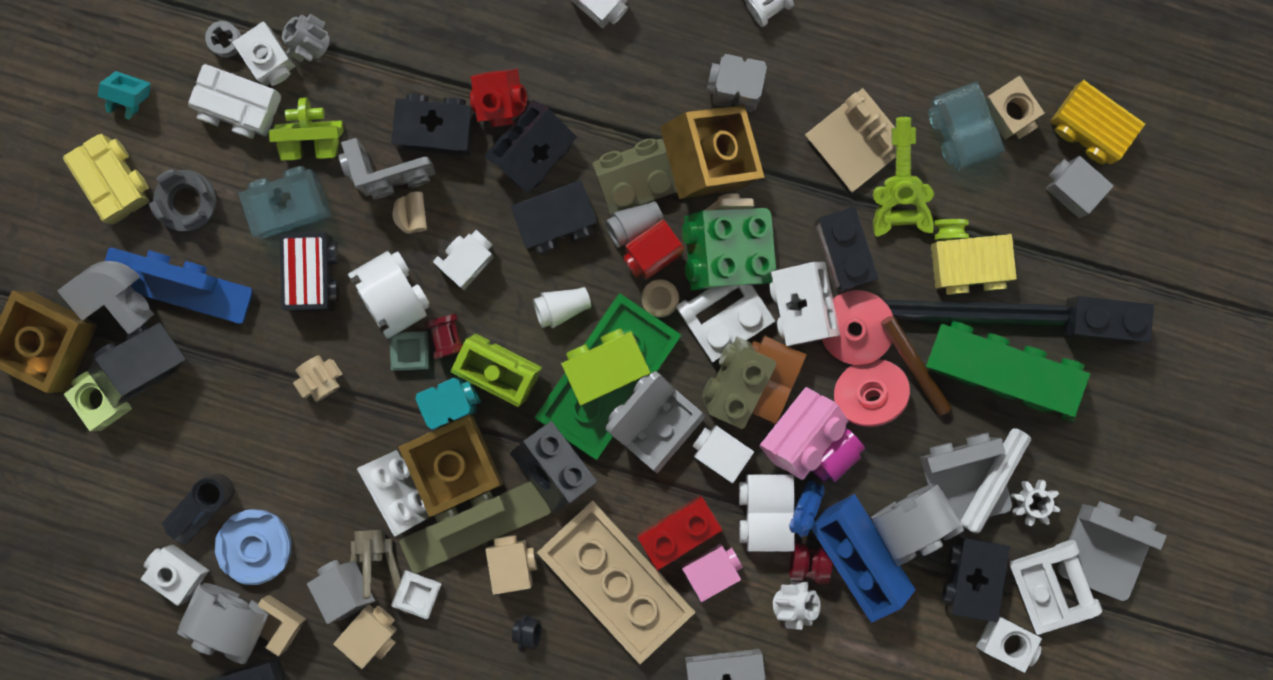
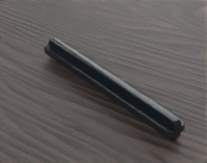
(978, 312)

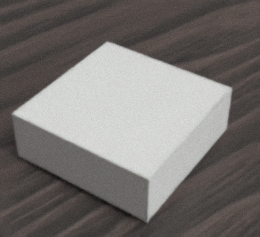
(416, 594)

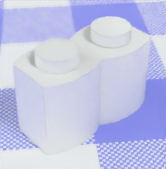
(768, 512)

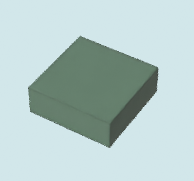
(409, 351)

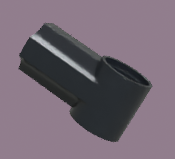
(197, 508)

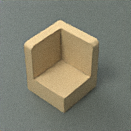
(281, 625)

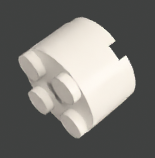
(389, 294)

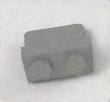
(380, 184)
(654, 421)
(963, 469)
(1111, 548)

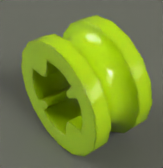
(951, 229)

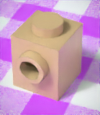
(510, 564)
(367, 636)

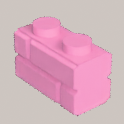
(804, 433)

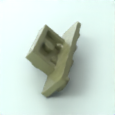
(475, 526)

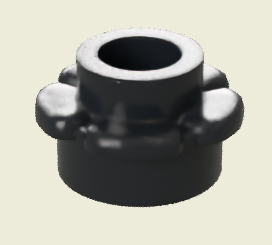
(527, 633)

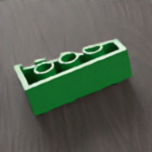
(1009, 371)

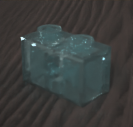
(305, 207)

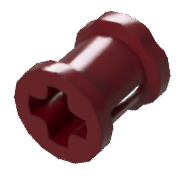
(445, 335)

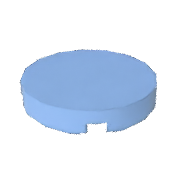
(253, 546)

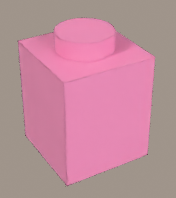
(712, 571)

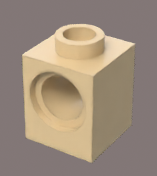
(1017, 93)

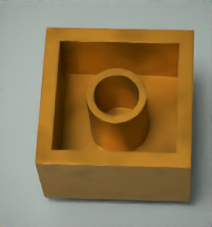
(711, 151)
(42, 341)
(450, 465)

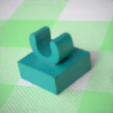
(123, 90)

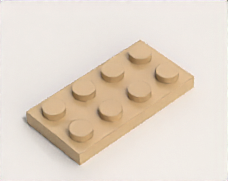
(616, 582)

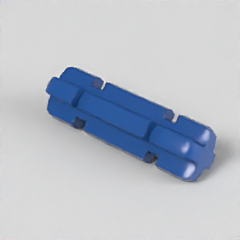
(807, 508)

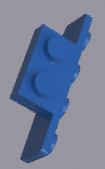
(185, 286)

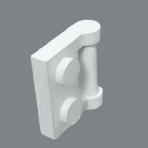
(740, 319)
(1043, 592)

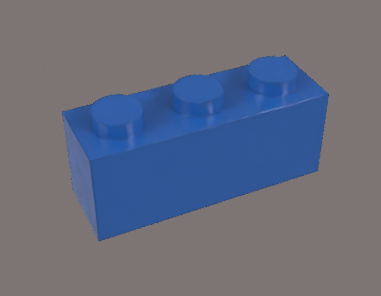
(862, 558)

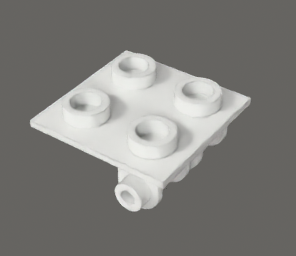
(394, 492)

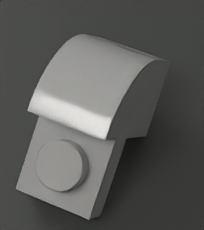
(108, 285)

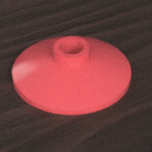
(869, 312)
(869, 380)

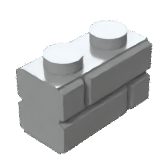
(737, 82)

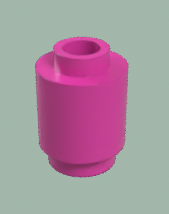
(839, 457)

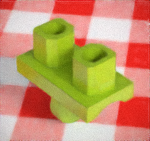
(289, 135)

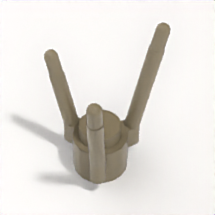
(369, 547)

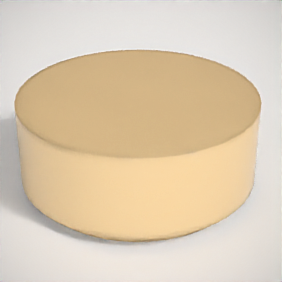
(660, 298)

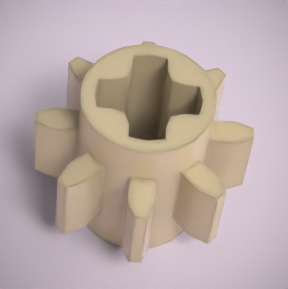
(317, 378)

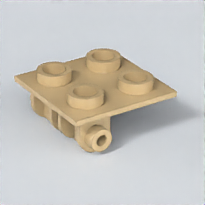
(855, 140)

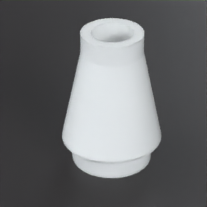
(560, 306)

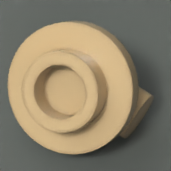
(410, 213)

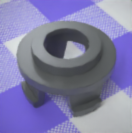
(163, 201)

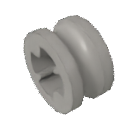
(211, 36)

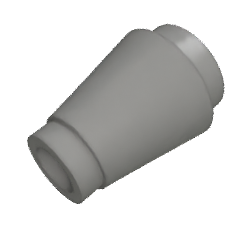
(632, 222)

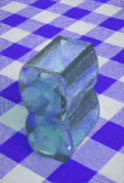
(966, 126)

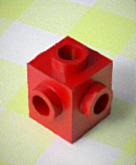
(497, 96)

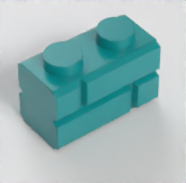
(448, 402)

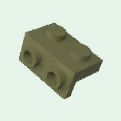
(635, 175)
(738, 383)

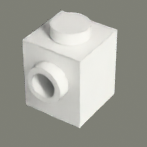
(264, 55)
(173, 573)

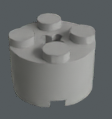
(917, 523)
(222, 622)

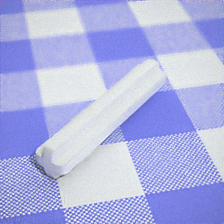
(995, 481)

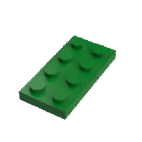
(587, 423)

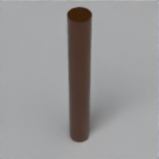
(916, 365)

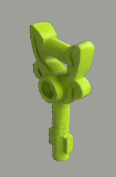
(903, 187)

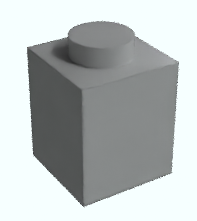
(339, 591)

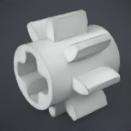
(1045, 506)
(796, 605)

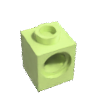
(93, 418)

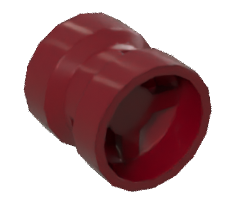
(819, 565)

